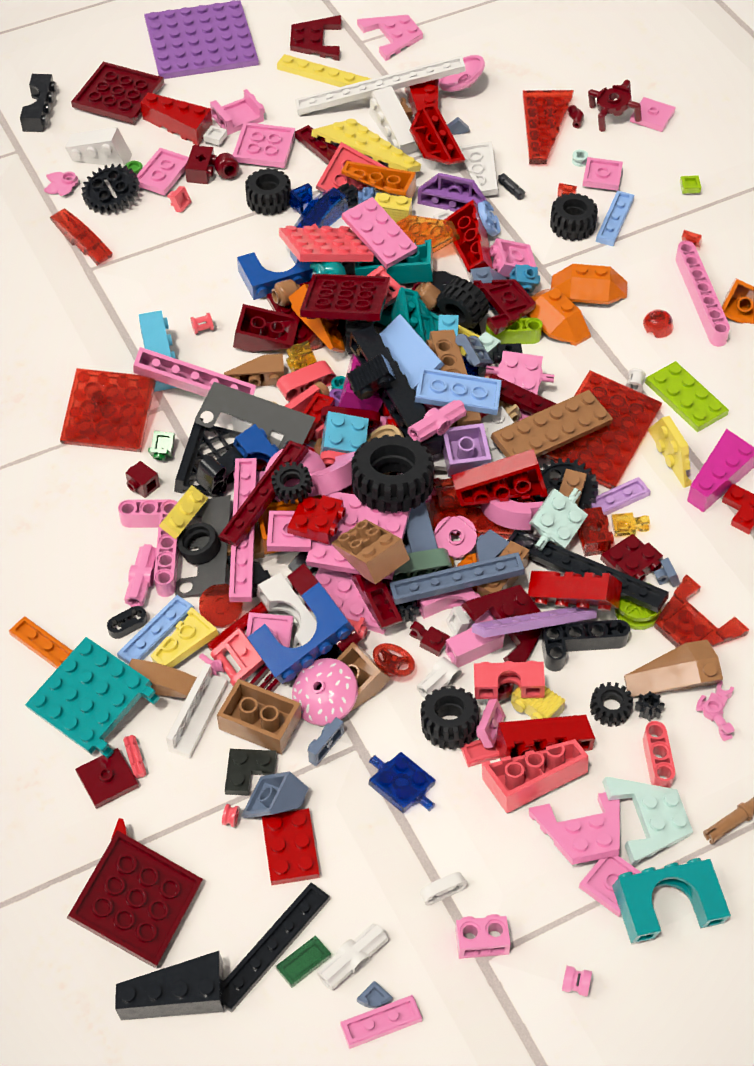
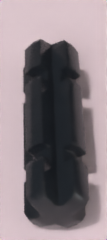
(511, 186)

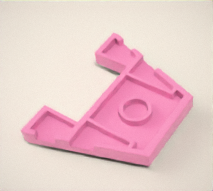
(398, 29)
(584, 837)

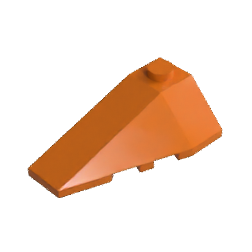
(739, 302)

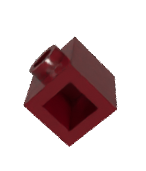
(142, 479)

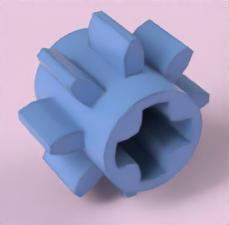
(367, 192)

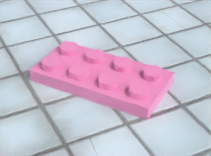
(379, 232)

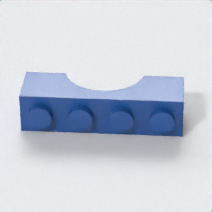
(254, 444)

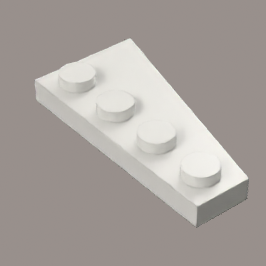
(481, 166)

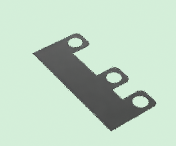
(257, 411)
(217, 514)

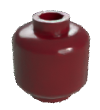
(226, 166)

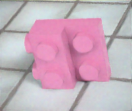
(508, 254)

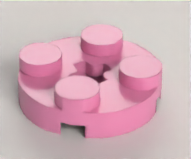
(456, 525)

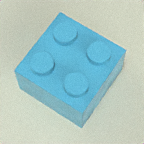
(343, 432)

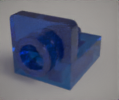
(300, 196)

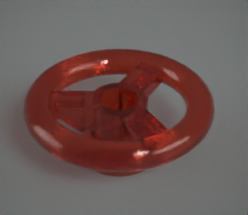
(393, 662)

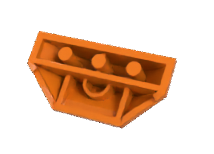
(590, 284)
(559, 317)

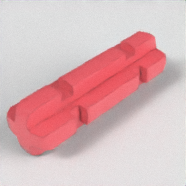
(134, 756)

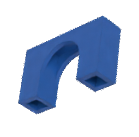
(262, 281)
(330, 628)

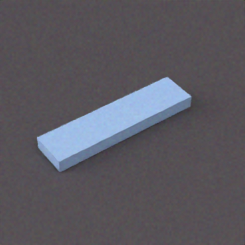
(615, 218)
(155, 630)

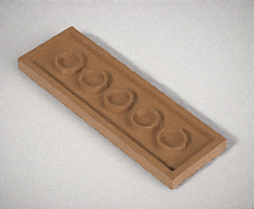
(553, 426)

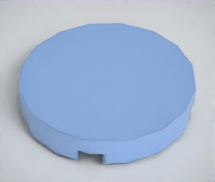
(489, 221)

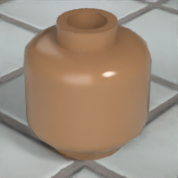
(283, 290)
(428, 294)

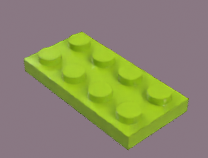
(686, 396)

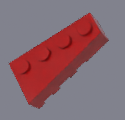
(422, 94)
(473, 240)
(501, 480)
(576, 590)
(543, 732)

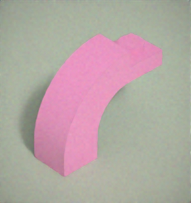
(333, 477)
(511, 513)

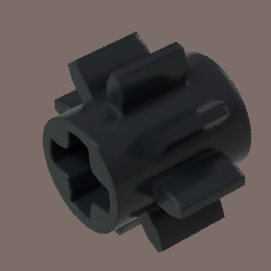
(351, 191)
(408, 610)
(649, 706)

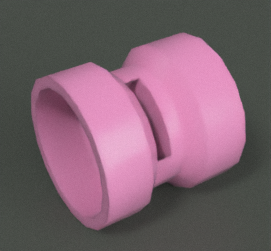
(570, 980)

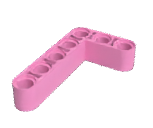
(150, 515)

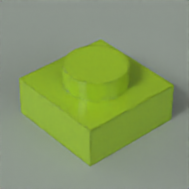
(690, 184)

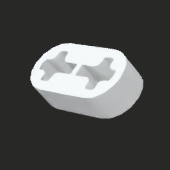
(443, 888)

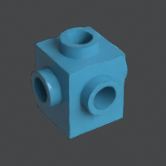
(526, 276)

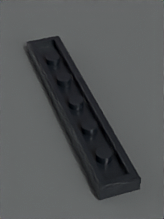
(273, 945)

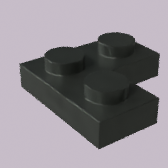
(243, 764)

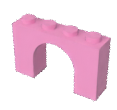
(466, 645)

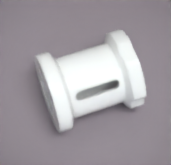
(636, 377)

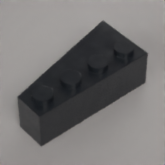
(174, 990)

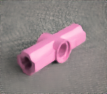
(437, 421)
(141, 576)

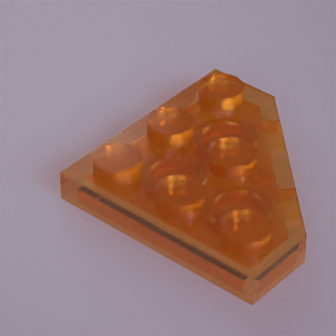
(423, 228)

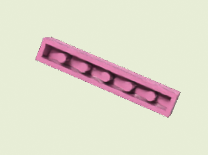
(183, 374)

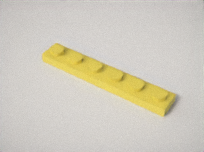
(318, 71)

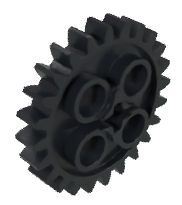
(98, 195)
(557, 470)

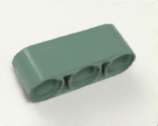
(423, 563)

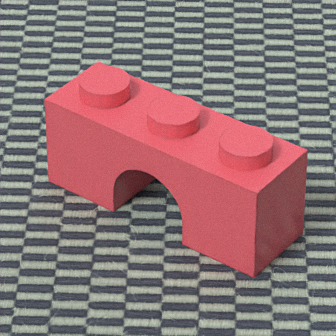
(526, 675)

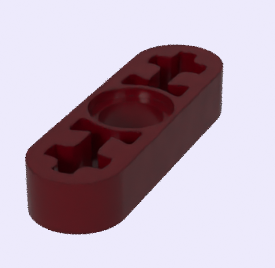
(373, 416)

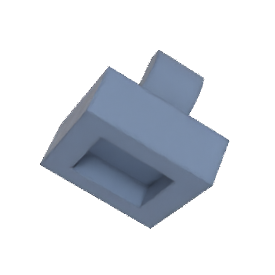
(667, 573)

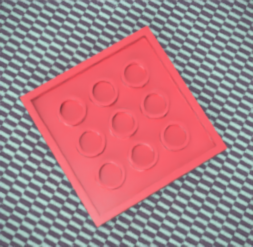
(325, 244)

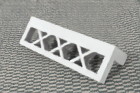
(195, 712)

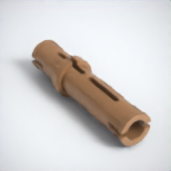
(743, 813)

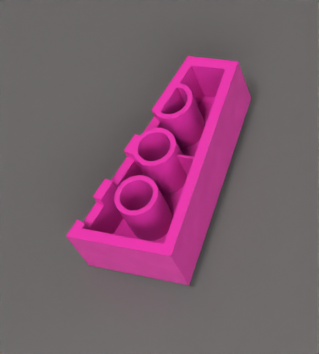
(350, 400)
(725, 466)

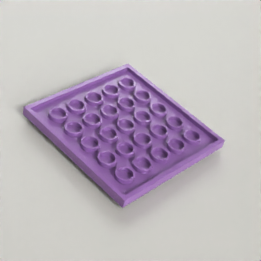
(200, 39)

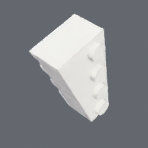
(392, 119)

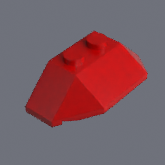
(434, 136)

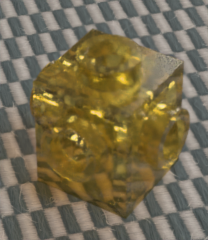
(300, 356)

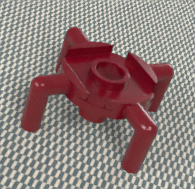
(608, 105)

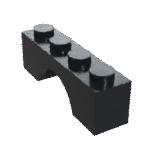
(35, 116)

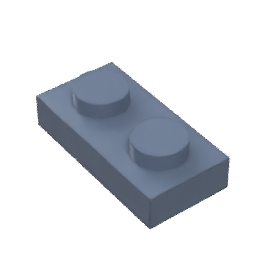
(330, 735)

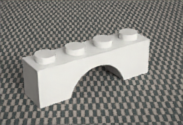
(278, 595)

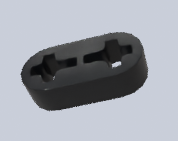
(127, 622)

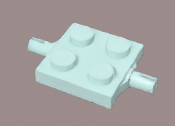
(558, 519)

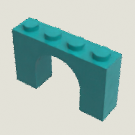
(695, 879)

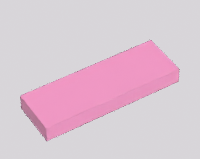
(381, 1021)

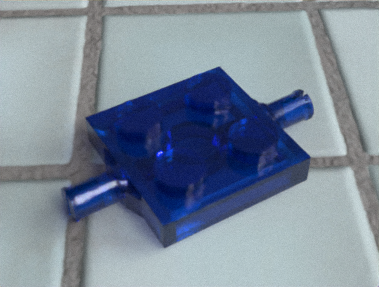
(402, 782)

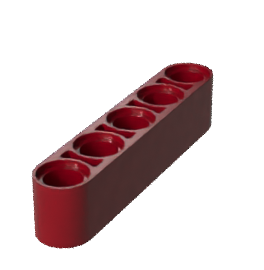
(303, 580)

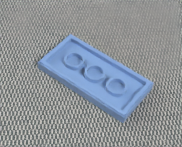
(409, 350)
(443, 387)

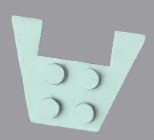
(659, 814)

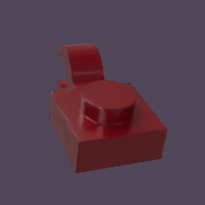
(430, 640)

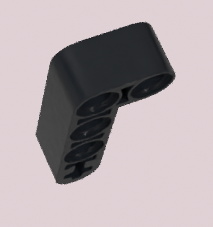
(217, 474)
(611, 635)

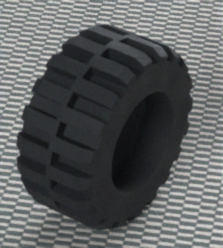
(392, 491)

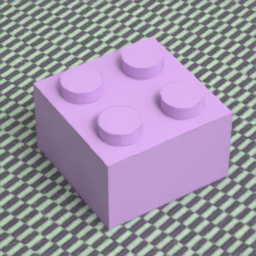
(465, 448)

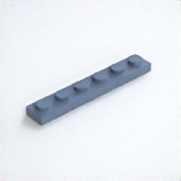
(457, 578)

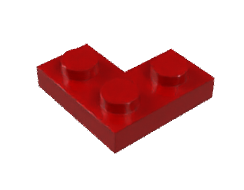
(744, 503)

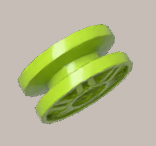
(636, 616)

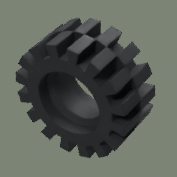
(291, 472)
(610, 715)

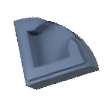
(458, 126)
(374, 996)

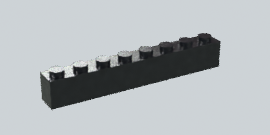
(399, 396)

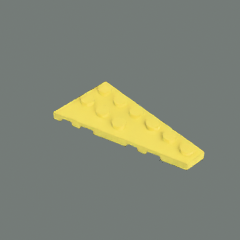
(367, 143)

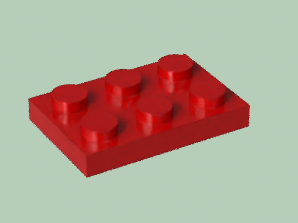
(290, 847)

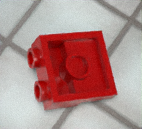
(317, 518)

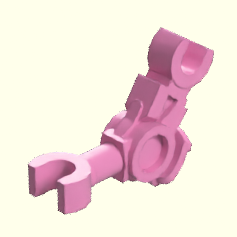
(714, 707)

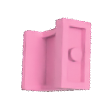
(236, 113)

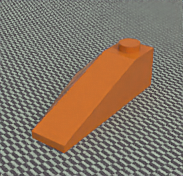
(382, 178)
(323, 328)

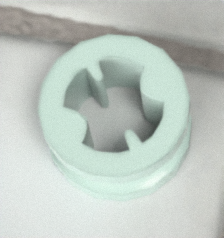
(579, 158)

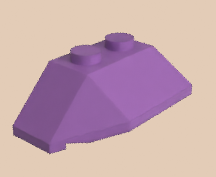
(449, 192)

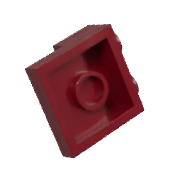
(633, 557)

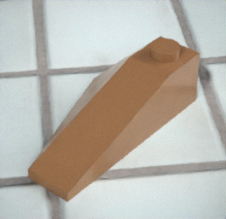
(682, 668)

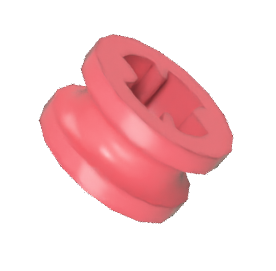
(230, 815)

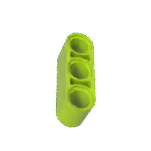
(522, 331)

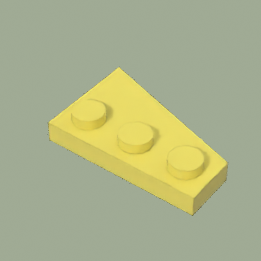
(187, 638)

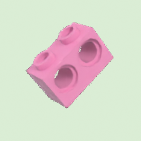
(483, 944)

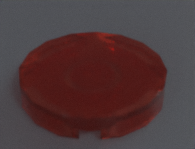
(217, 608)

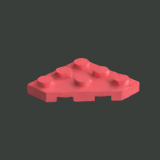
(332, 175)

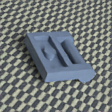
(475, 350)

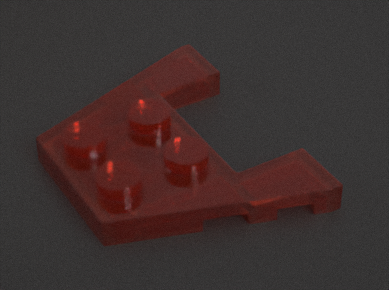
(684, 623)

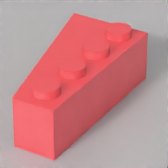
(534, 774)

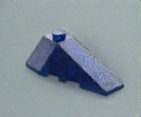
(324, 209)

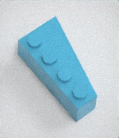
(156, 339)

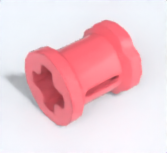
(207, 318)

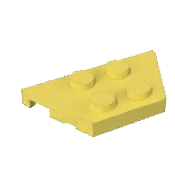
(673, 447)

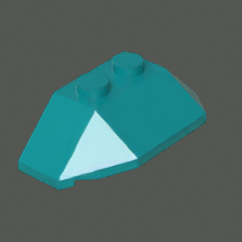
(414, 311)

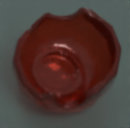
(659, 323)

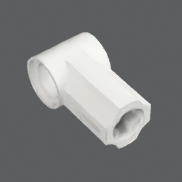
(442, 674)

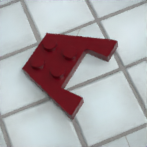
(308, 37)
(508, 299)
(506, 604)

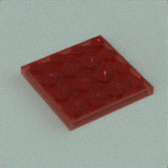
(108, 410)

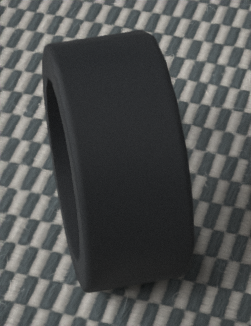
(204, 554)

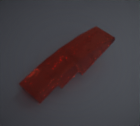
(82, 236)

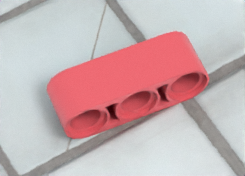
(297, 382)
(658, 746)

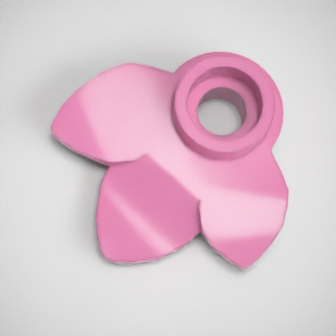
(61, 183)

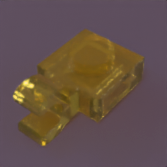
(626, 524)

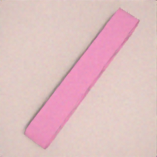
(702, 293)

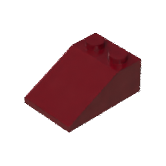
(264, 329)

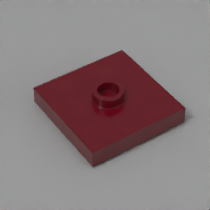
(106, 778)

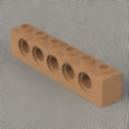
(448, 351)

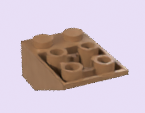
(371, 550)

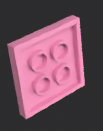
(264, 144)

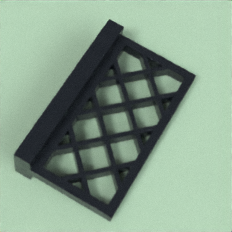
(193, 450)

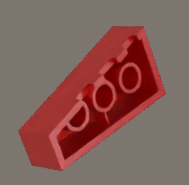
(177, 116)

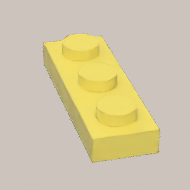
(183, 512)

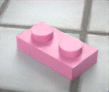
(488, 724)

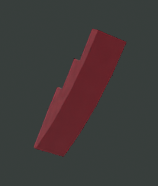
(378, 601)

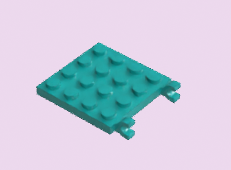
(90, 696)

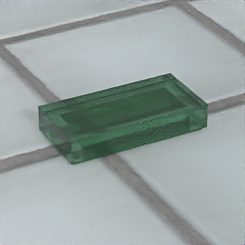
(303, 961)

